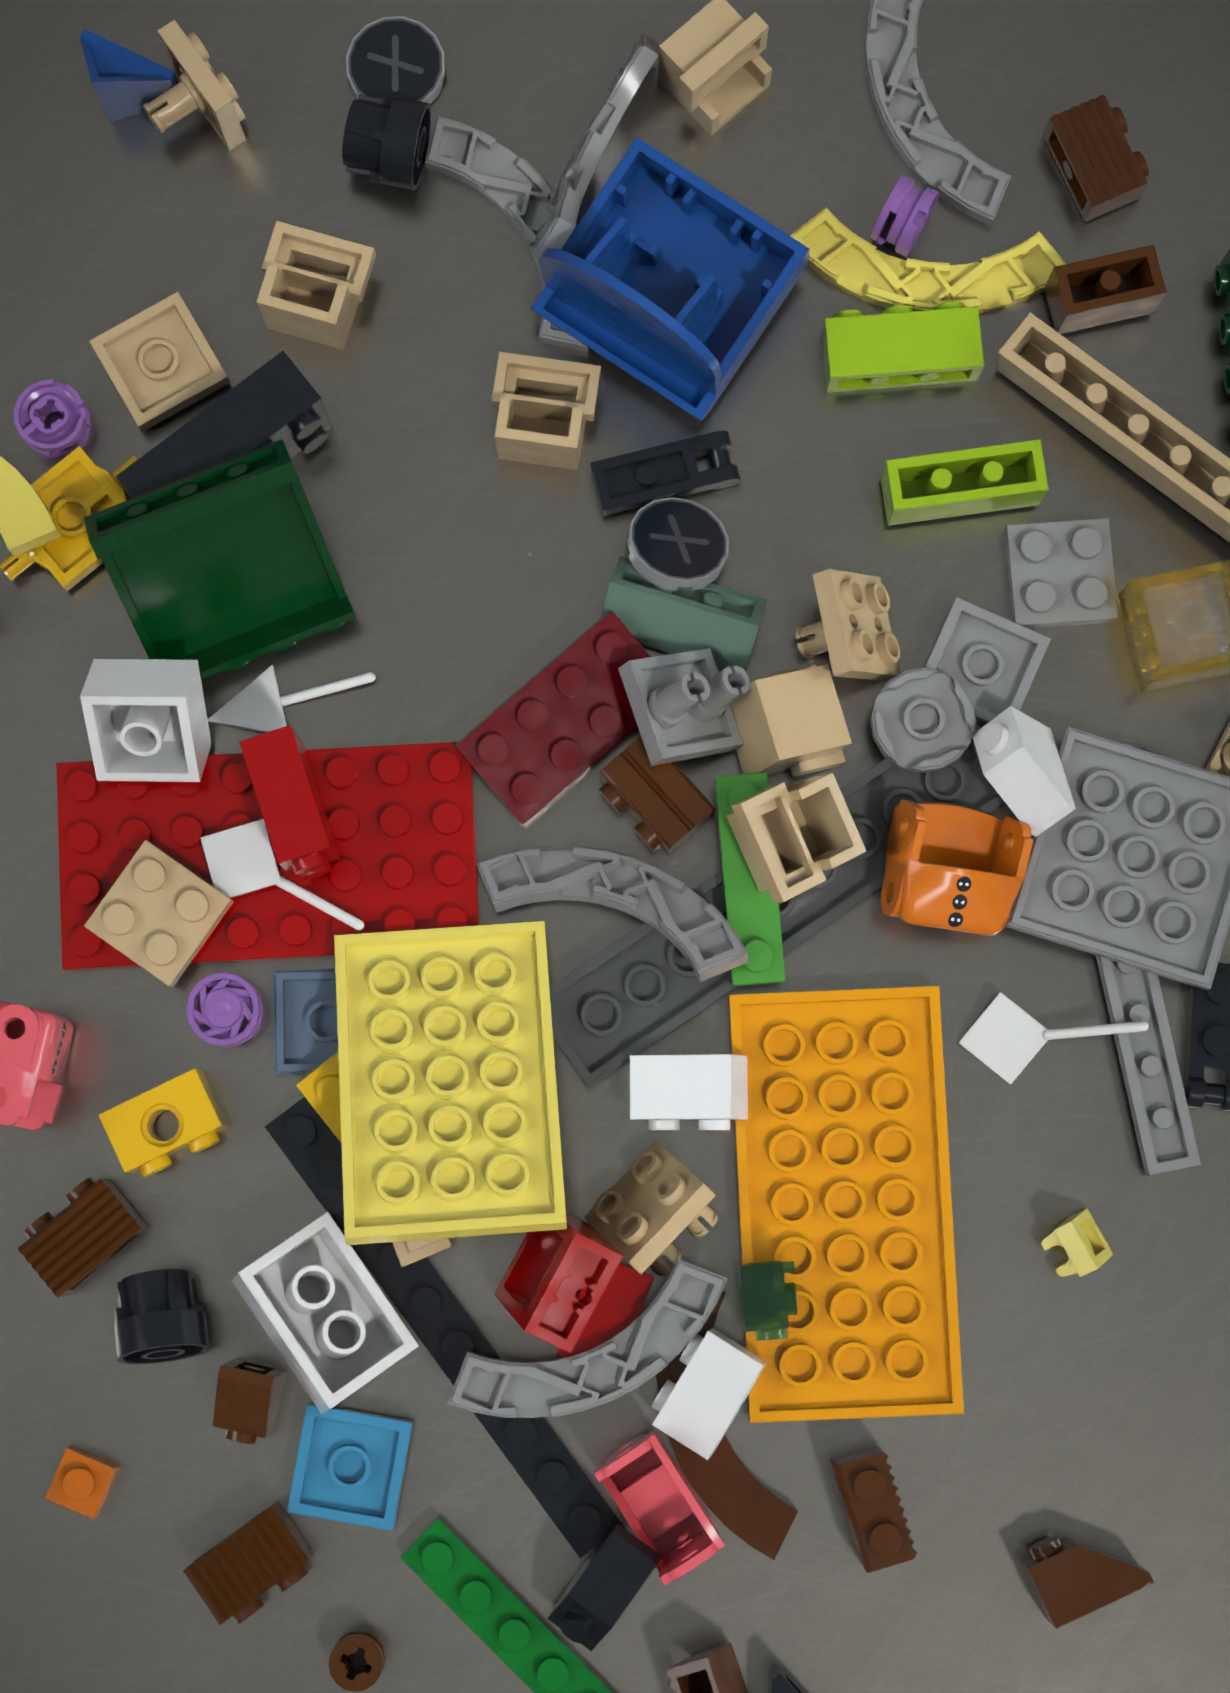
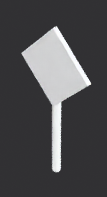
(245, 862)
(1010, 1037)

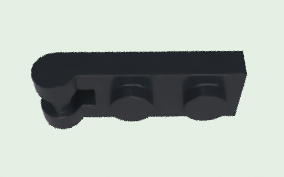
(663, 472)
(1208, 1042)

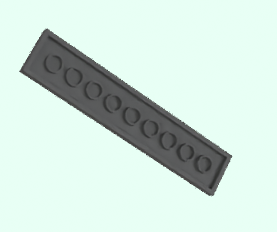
(648, 988)

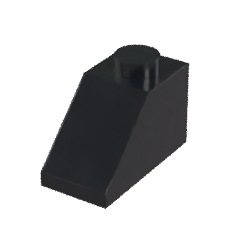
(604, 1587)

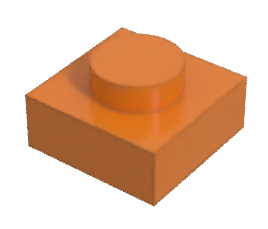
(81, 1482)

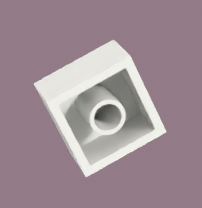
(146, 720)

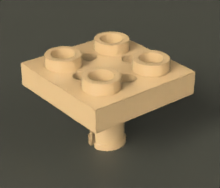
(197, 89)
(852, 626)

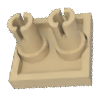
(651, 1209)

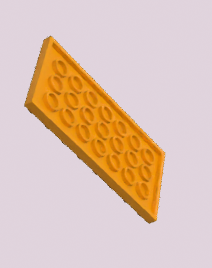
(855, 1188)

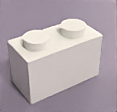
(688, 1089)
(708, 1392)

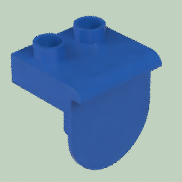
(669, 279)

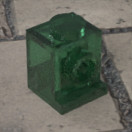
(767, 1298)

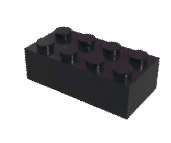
(258, 411)

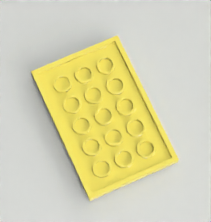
(447, 1084)

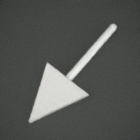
(261, 707)

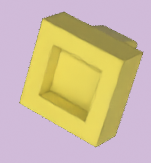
(1082, 1243)

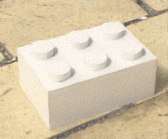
(324, 1313)

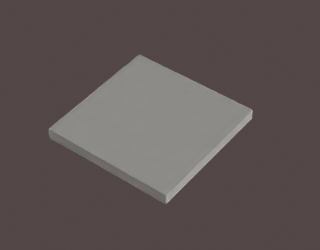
(1135, 864)

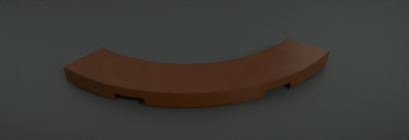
(726, 1483)

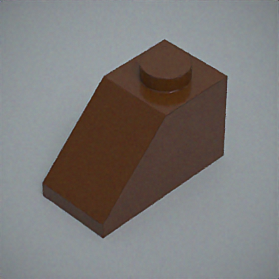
(247, 1400)
(1078, 1578)

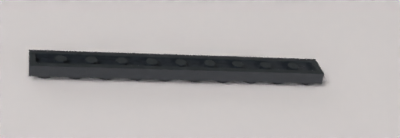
(448, 1335)

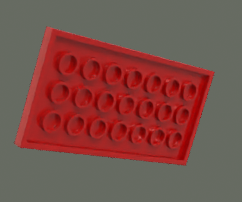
(394, 812)

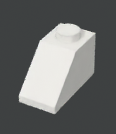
(1025, 768)

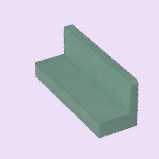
(685, 618)

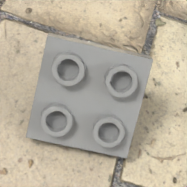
(684, 704)

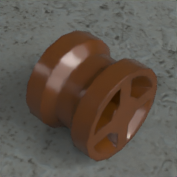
(363, 1650)

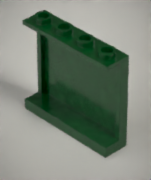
(222, 563)

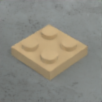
(159, 361)
(158, 913)

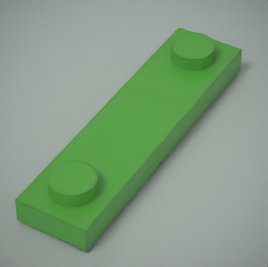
(747, 910)

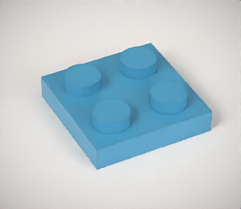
(350, 1467)

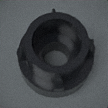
(387, 140)
(159, 1318)

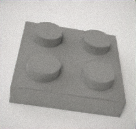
(1061, 573)
(988, 657)

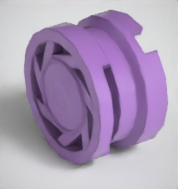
(904, 215)
(52, 419)
(225, 1010)

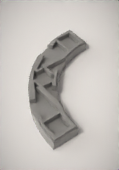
(913, 121)
(581, 165)
(504, 180)
(622, 884)
(599, 1373)

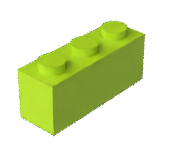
(902, 347)
(964, 482)

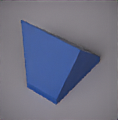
(123, 77)

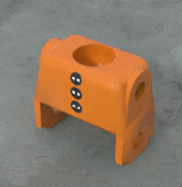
(953, 867)

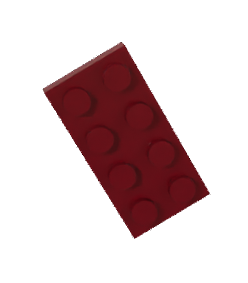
(556, 721)

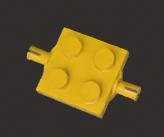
(70, 492)

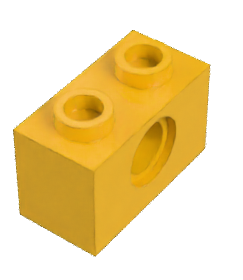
(132, 1123)

